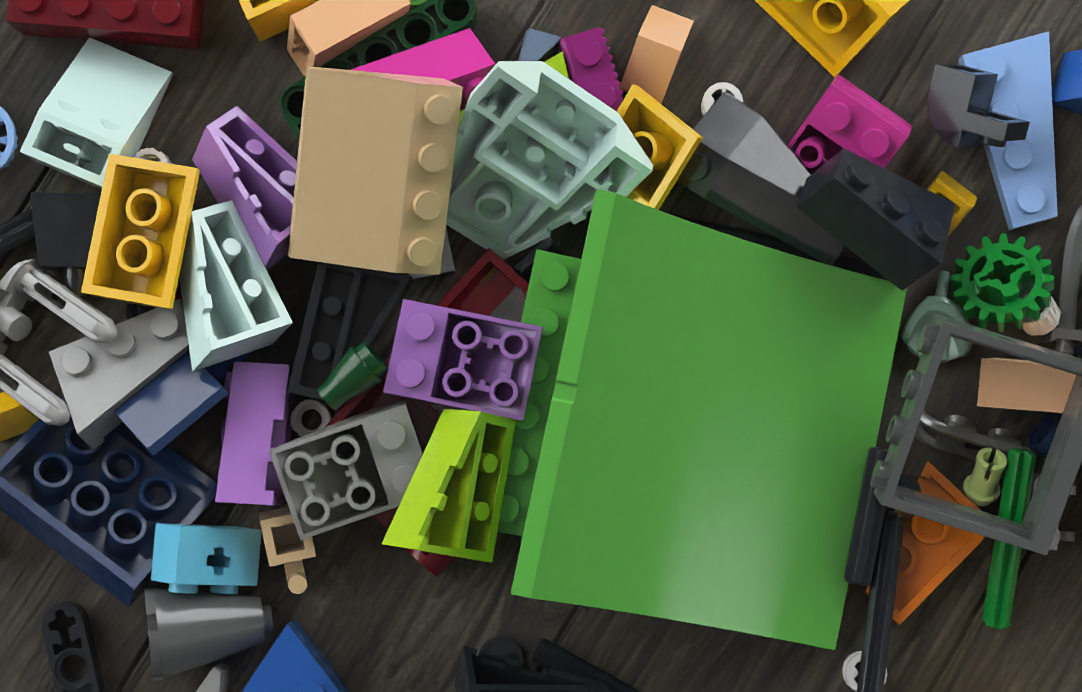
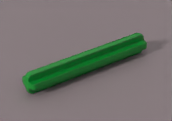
(1005, 556)

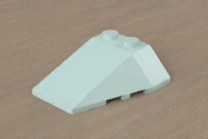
(535, 156)

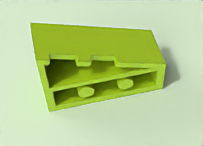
(457, 488)

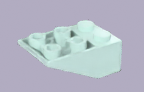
(96, 111)

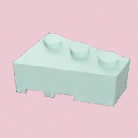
(226, 289)

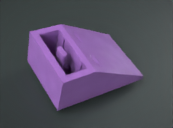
(463, 360)

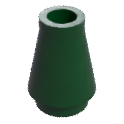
(354, 374)

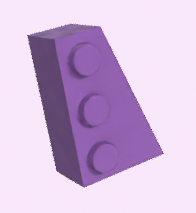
(254, 173)
(254, 424)

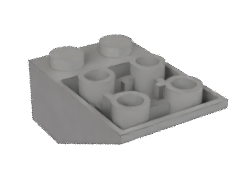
(348, 468)

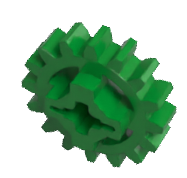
(1017, 270)

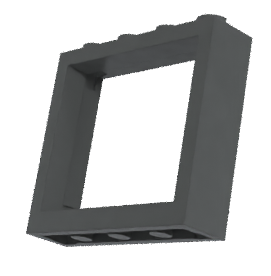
(1057, 472)

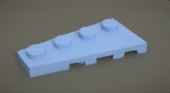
(1023, 90)

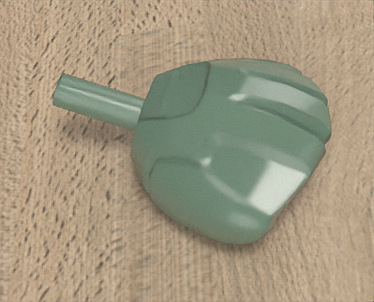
(925, 314)

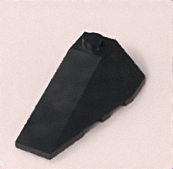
(755, 177)

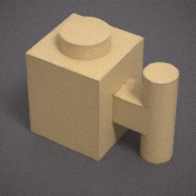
(285, 546)

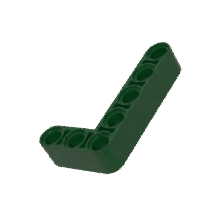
(389, 39)

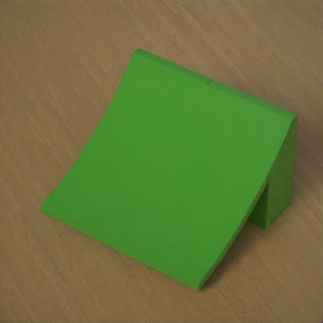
(696, 426)

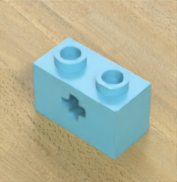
(205, 556)

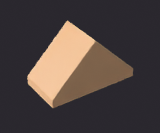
(656, 52)

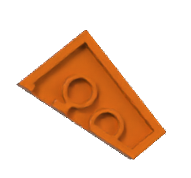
(930, 547)

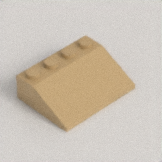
(374, 170)

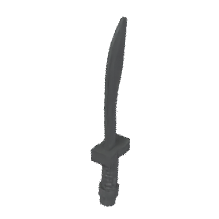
(1065, 332)

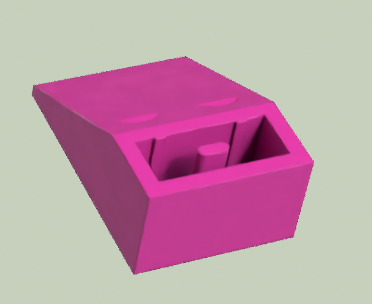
(850, 121)

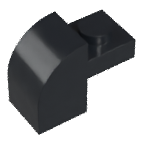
(960, 108)

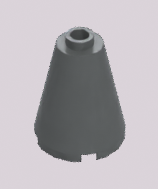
(201, 628)

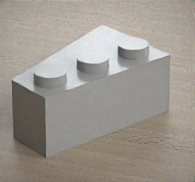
(105, 375)

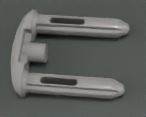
(31, 283)

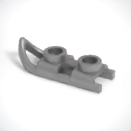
(958, 431)

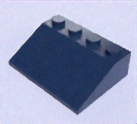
(100, 502)

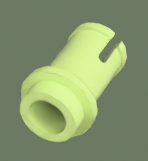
(983, 484)

